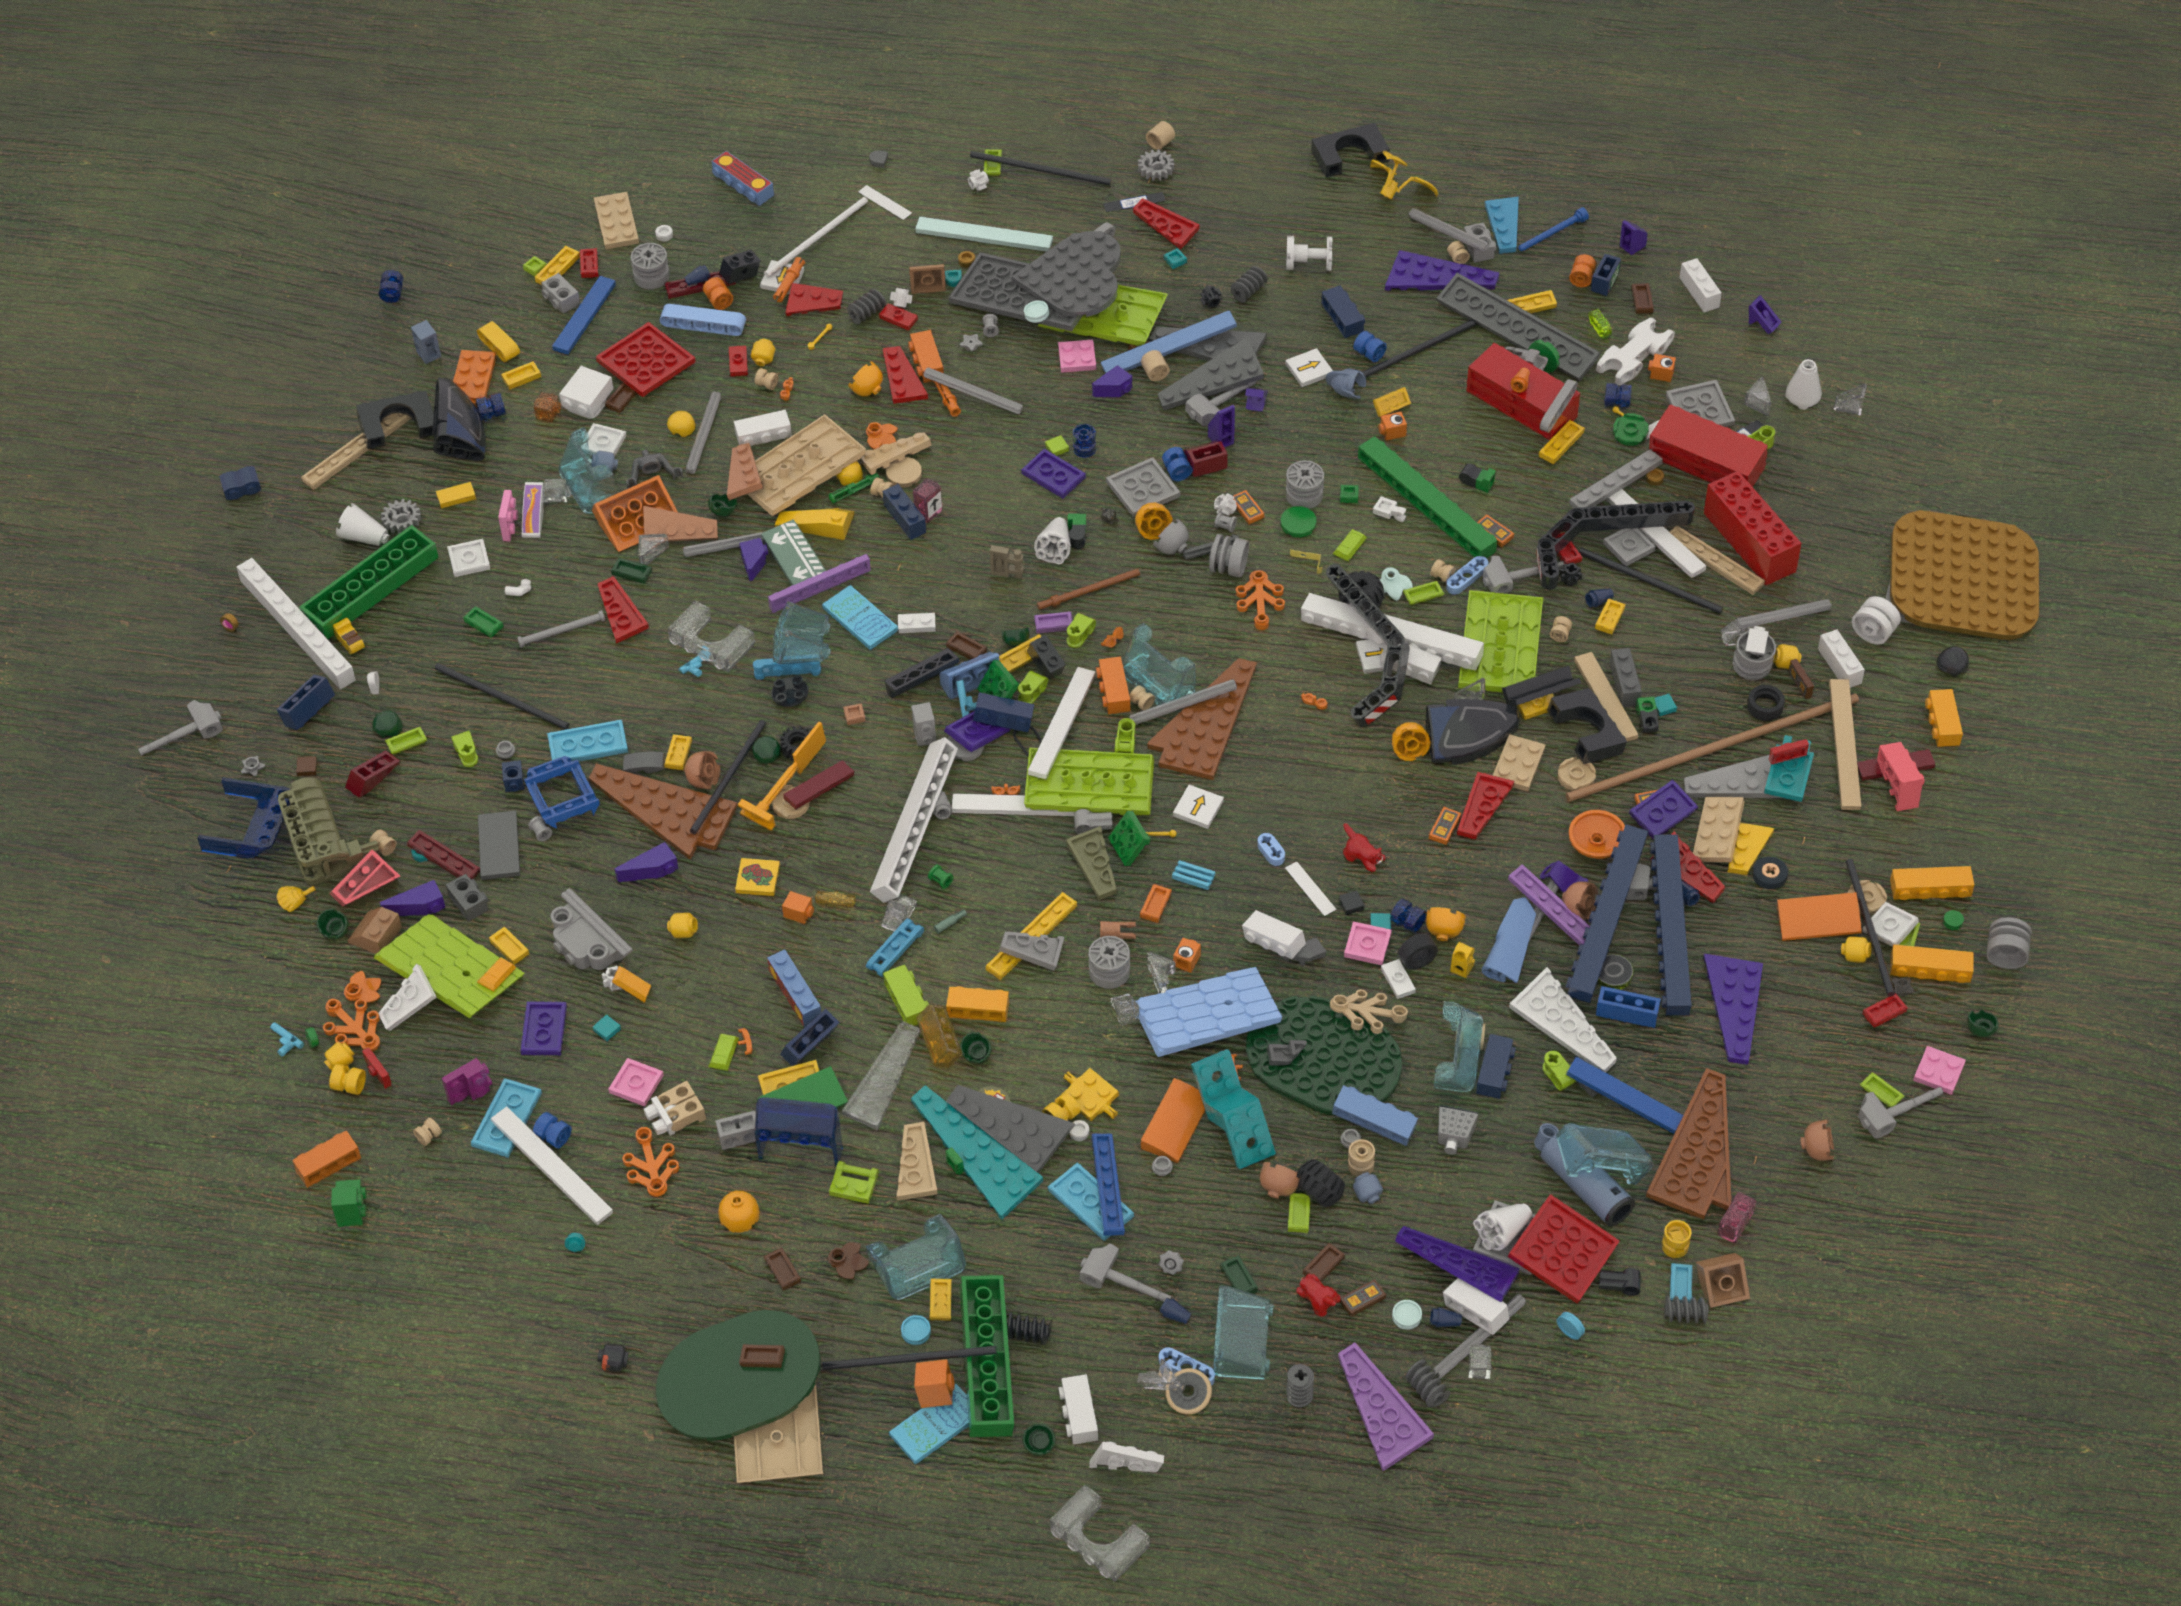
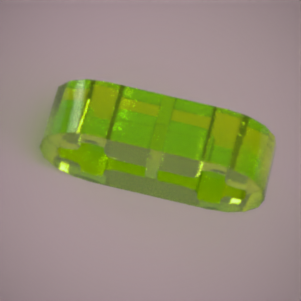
(1599, 323)

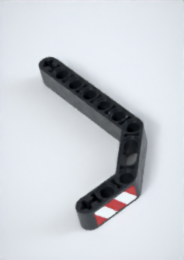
(1605, 518)
(1366, 711)

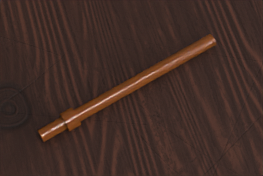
(1056, 600)

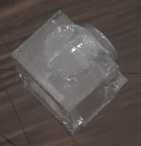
(556, 490)

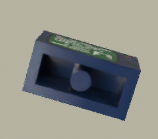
(1606, 274)

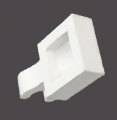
(1388, 508)

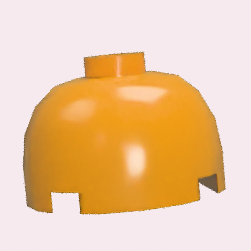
(867, 380)
(1152, 520)
(1410, 741)
(1443, 923)
(738, 1211)

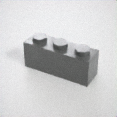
(1625, 677)

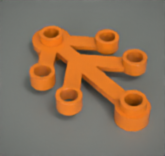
(1259, 579)
(353, 1027)
(652, 1165)

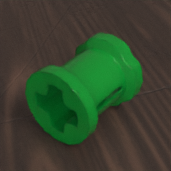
(940, 876)

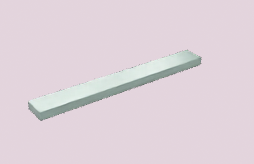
(984, 234)

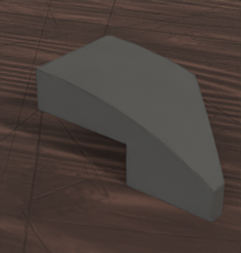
(1311, 951)
(1284, 1054)

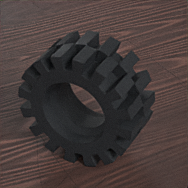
(790, 737)

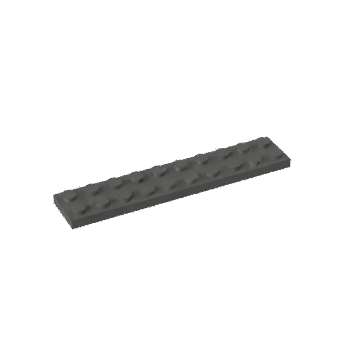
(1515, 324)

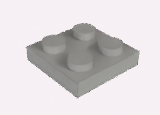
(1629, 545)

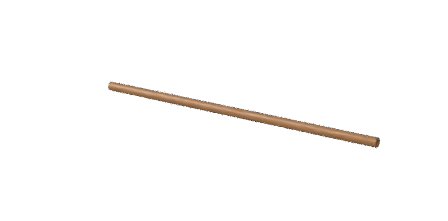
(1703, 750)

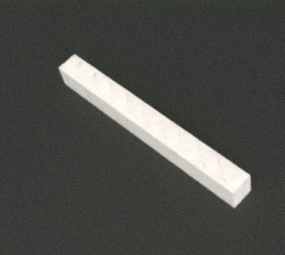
(1345, 619)
(296, 623)
(914, 820)

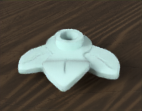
(1395, 585)

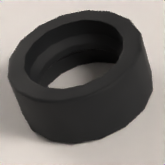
(1766, 714)
(1409, 951)

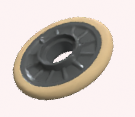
(1201, 1395)

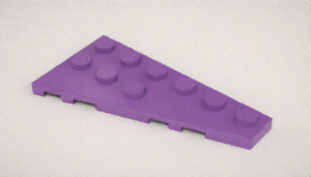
(1388, 1418)

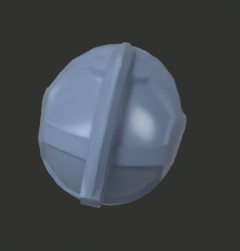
(1344, 381)

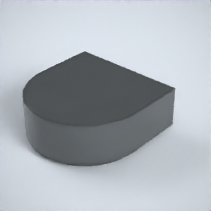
(878, 158)

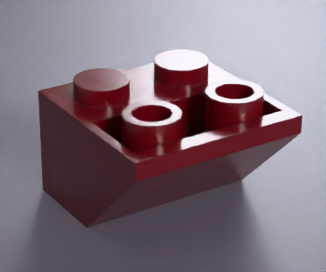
(1207, 458)

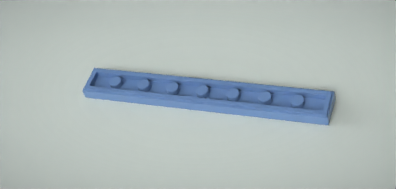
(1173, 341)

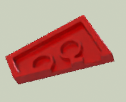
(812, 298)

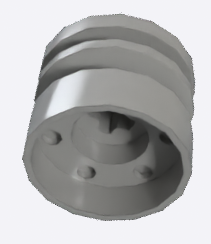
(650, 266)
(1304, 484)
(1227, 555)
(1751, 665)
(2009, 943)
(1109, 962)

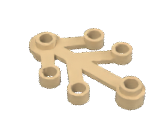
(1346, 1005)

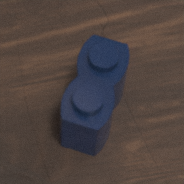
(240, 483)

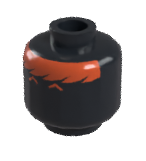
(613, 1357)

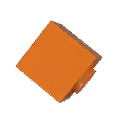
(934, 1383)

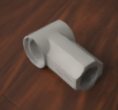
(1085, 820)

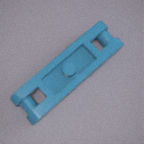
(767, 667)
(894, 946)

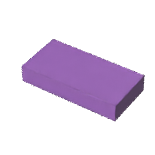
(1052, 622)

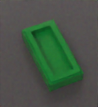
(483, 622)

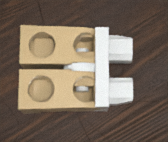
(675, 1109)

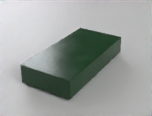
(631, 570)
(1238, 1275)

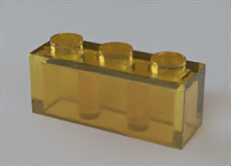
(939, 1035)

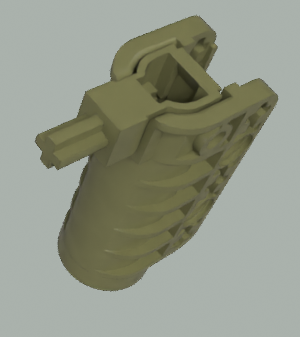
(320, 837)

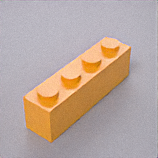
(1932, 882)
(1931, 963)

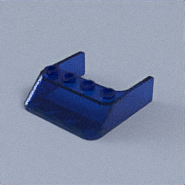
(263, 826)
(797, 1123)

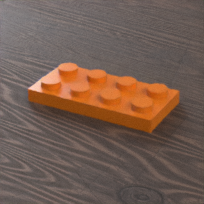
(475, 372)

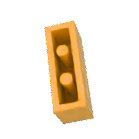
(1944, 718)
(977, 1004)

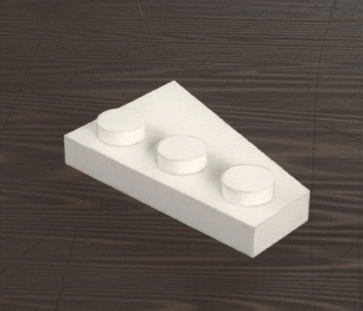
(410, 998)
(1129, 1456)

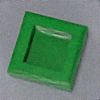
(1349, 493)
(954, 1161)

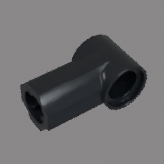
(1627, 1281)

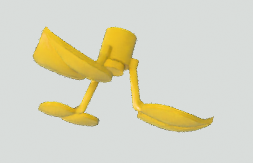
(1390, 186)

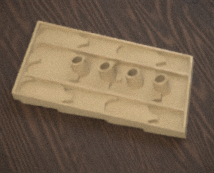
(804, 463)
(782, 1447)

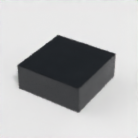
(1351, 902)

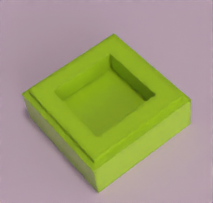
(534, 266)
(1057, 445)

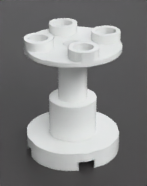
(1301, 253)

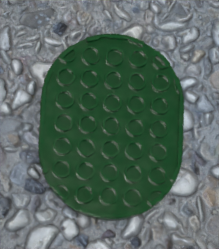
(1330, 1059)
(714, 1398)

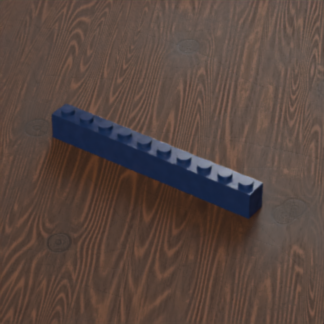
(1607, 914)
(1671, 925)

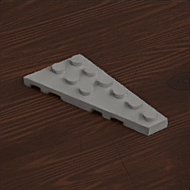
(1737, 780)

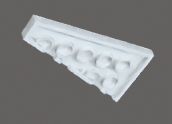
(1559, 1017)

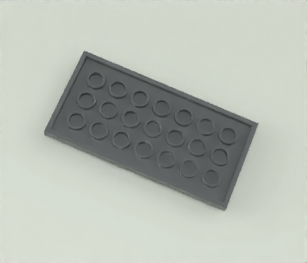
(991, 289)

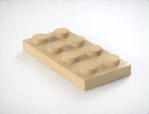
(616, 220)
(1718, 829)

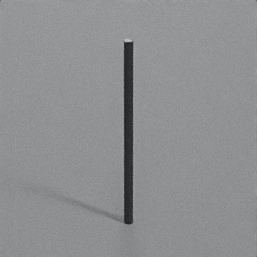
(1041, 168)
(1419, 348)
(1650, 580)
(502, 696)
(728, 776)
(1870, 928)
(914, 1357)

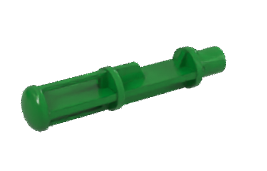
(852, 488)

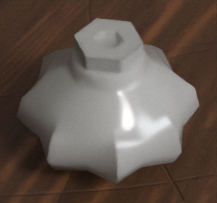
(1171, 1262)

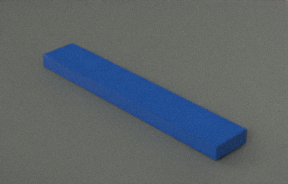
(584, 315)
(1624, 1095)
(1107, 1184)

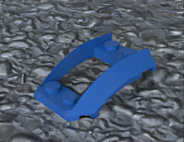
(569, 808)

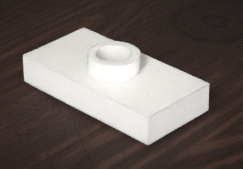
(1398, 979)

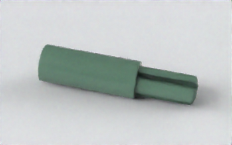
(949, 921)

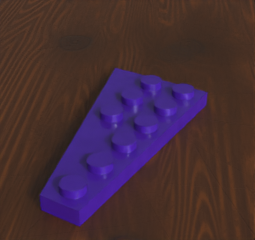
(1430, 273)
(1735, 998)
(1474, 1268)

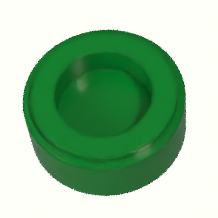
(1953, 920)
(312, 1037)

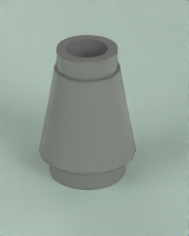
(942, 808)

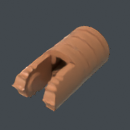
(1113, 929)

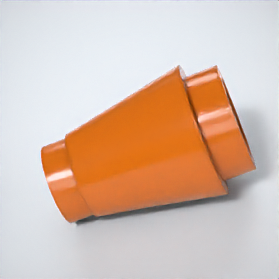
(1520, 381)

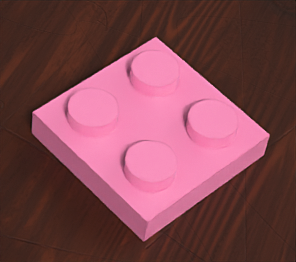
(1077, 356)
(507, 515)
(1367, 943)
(1939, 1070)
(636, 1082)

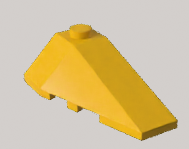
(821, 522)

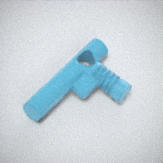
(692, 666)
(964, 701)
(286, 1039)

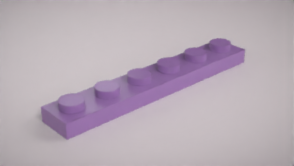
(819, 583)
(1549, 903)

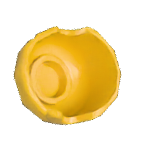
(681, 423)
(850, 474)

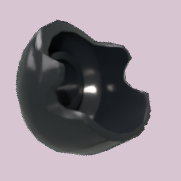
(1953, 661)

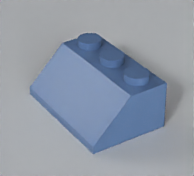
(970, 672)

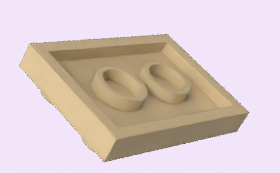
(1519, 761)

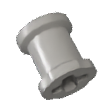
(990, 325)
(1230, 525)
(539, 827)

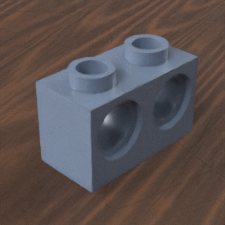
(426, 341)

